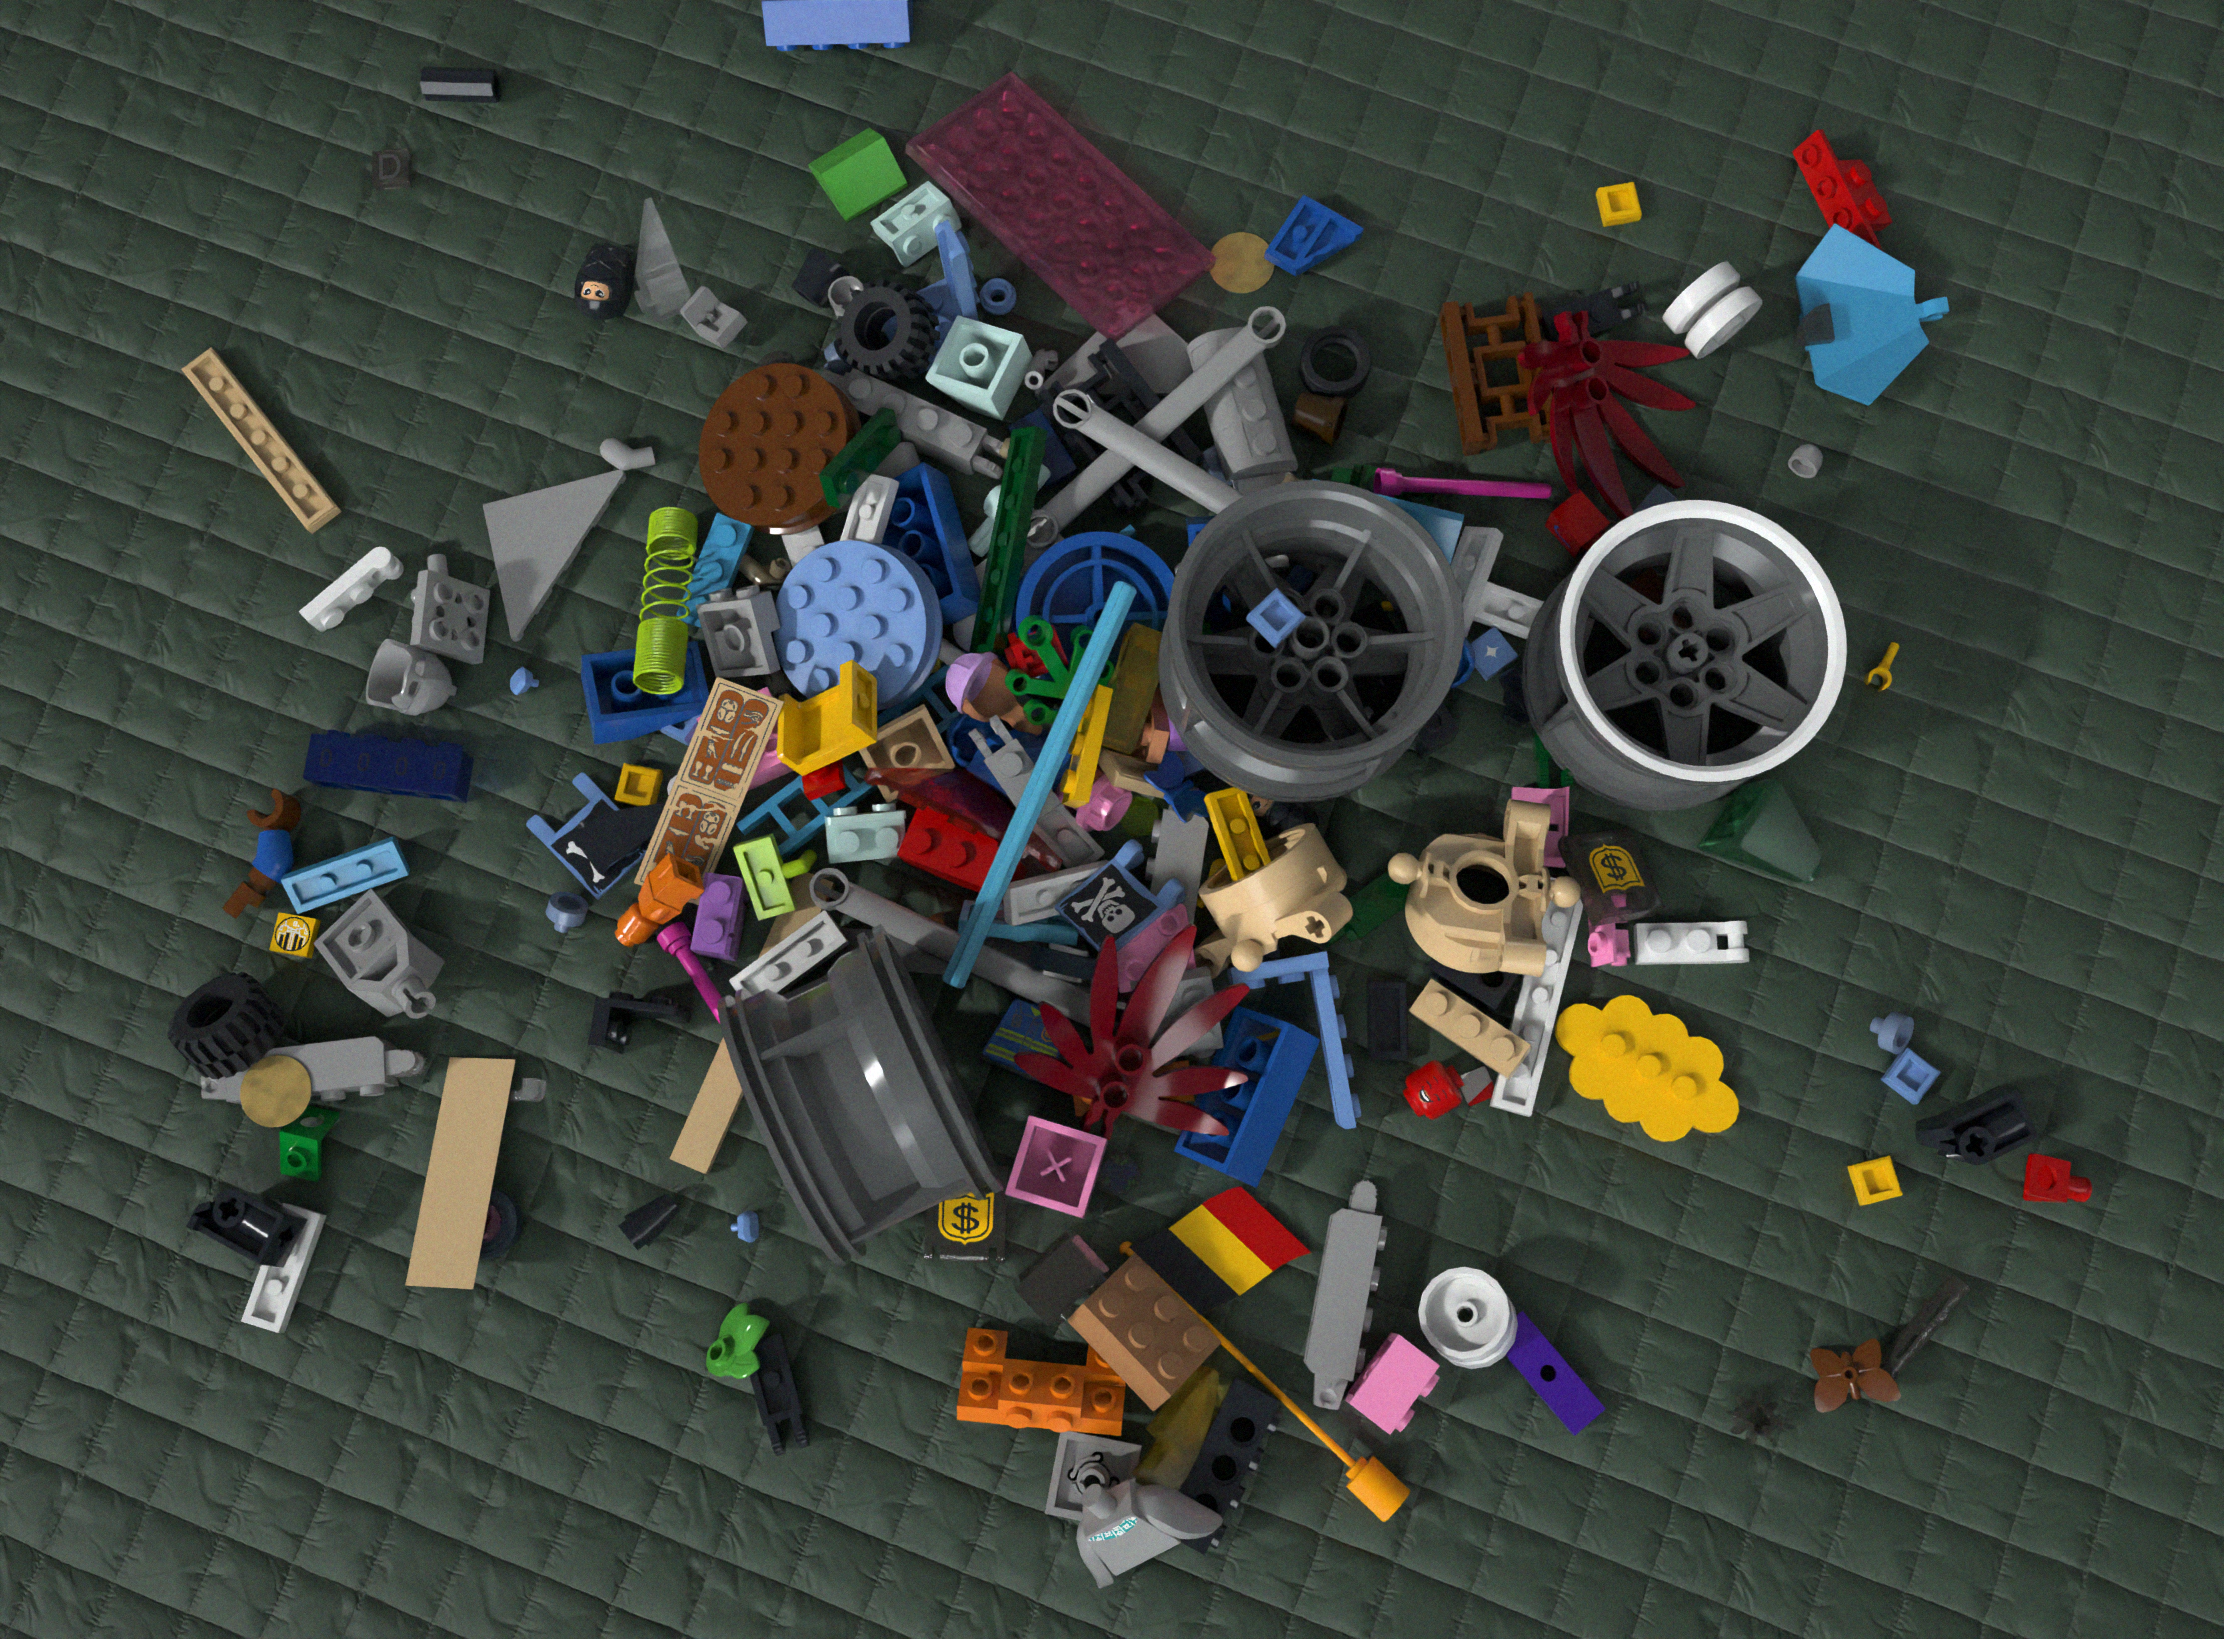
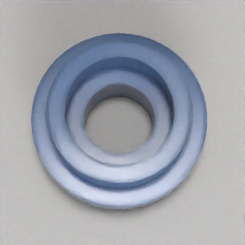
(998, 287)

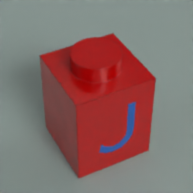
(1577, 524)

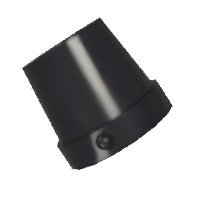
(817, 276)

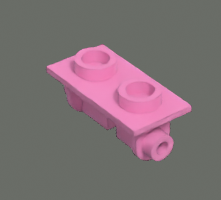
(1607, 943)

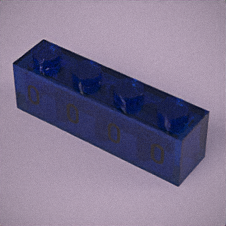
(389, 767)

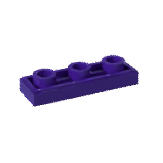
(1564, 1391)

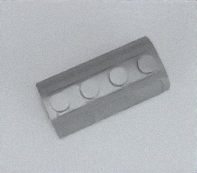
(1244, 415)

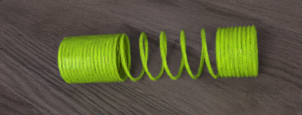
(664, 639)

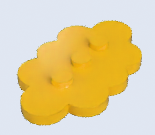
(1646, 1068)

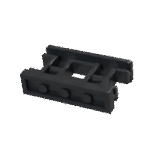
(1144, 402)

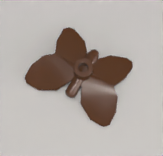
(1851, 1373)

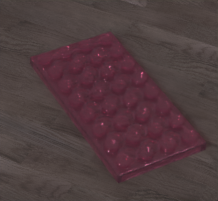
(1061, 206)

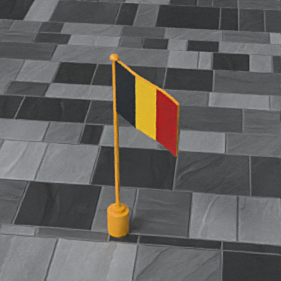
(1218, 1257)

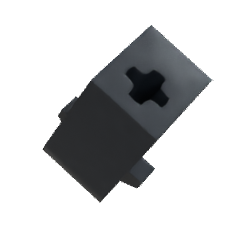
(1993, 1120)
(250, 1225)

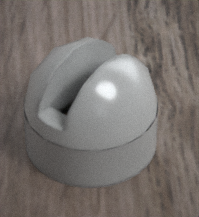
(1806, 461)

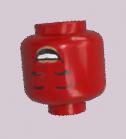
(1433, 1090)

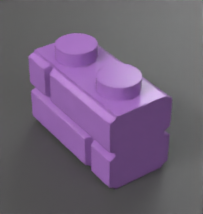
(720, 917)

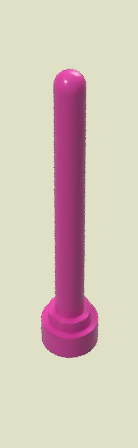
(1391, 483)
(677, 942)

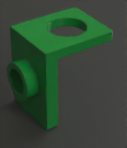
(302, 1145)

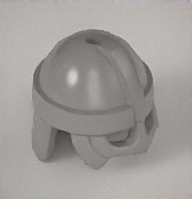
(408, 679)

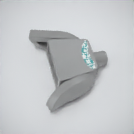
(1136, 1524)

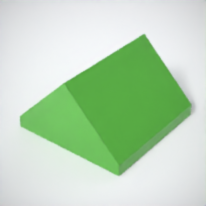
(859, 174)

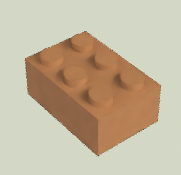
(1144, 1332)

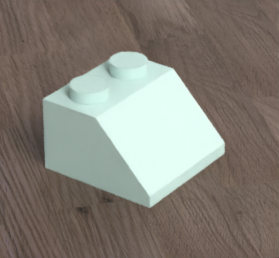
(980, 366)

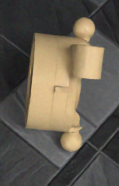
(1285, 897)
(1475, 934)

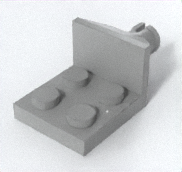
(381, 958)

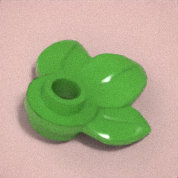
(733, 1350)

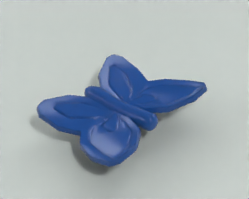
(1169, 781)

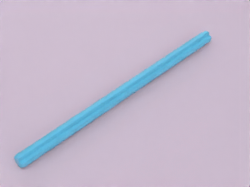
(1039, 785)

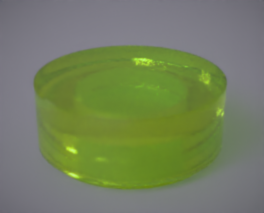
(1140, 817)

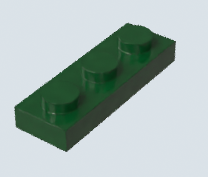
(860, 457)

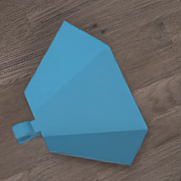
(1870, 313)

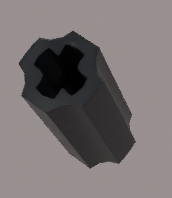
(460, 84)

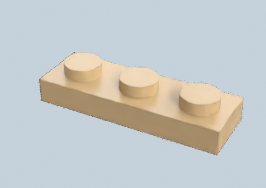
(1470, 1029)

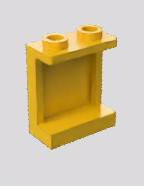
(830, 722)

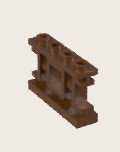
(1468, 377)

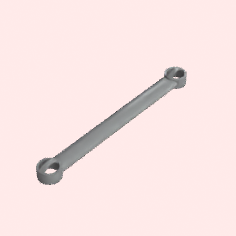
(1158, 424)
(1160, 462)
(942, 941)

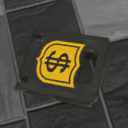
(1608, 866)
(969, 1226)

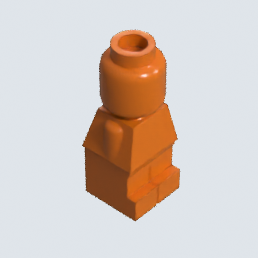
(660, 899)

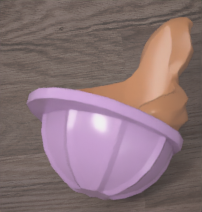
(979, 689)

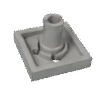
(439, 616)
(1076, 1452)

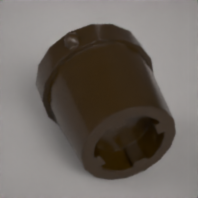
(1320, 416)

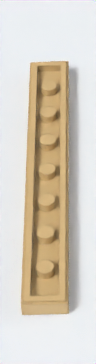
(721, 1089)

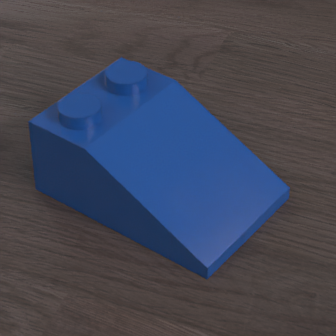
(626, 712)

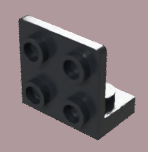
(610, 1018)

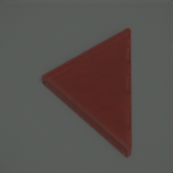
(964, 799)

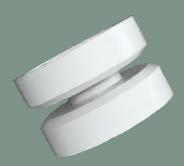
(1712, 309)
(1481, 1339)

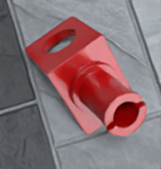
(2050, 1181)

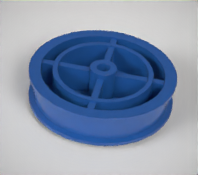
(1075, 580)

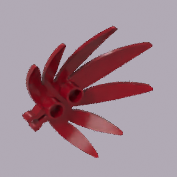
(1581, 379)
(1121, 1064)

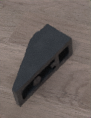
(617, 835)

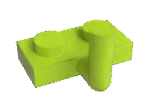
(768, 876)

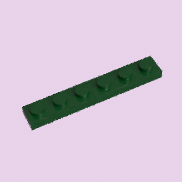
(1008, 540)

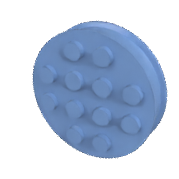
(863, 607)

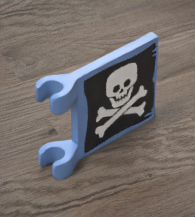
(567, 849)
(1117, 902)

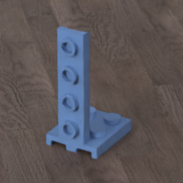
(951, 295)
(1331, 1026)

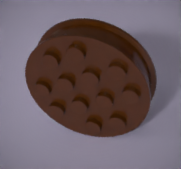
(771, 443)

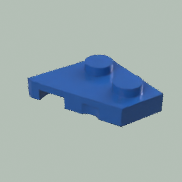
(1310, 237)

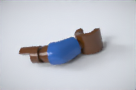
(273, 853)

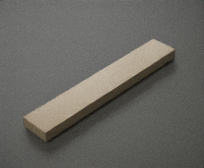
(261, 440)

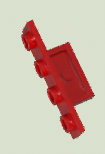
(1842, 189)

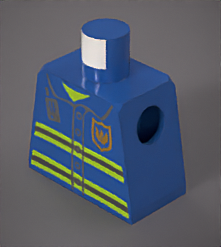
(1019, 1032)

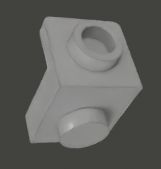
(712, 318)

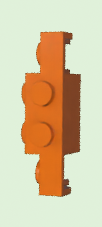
(1037, 1392)

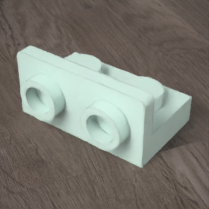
(911, 223)
(864, 835)

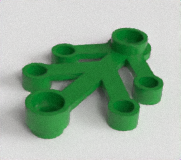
(1062, 678)

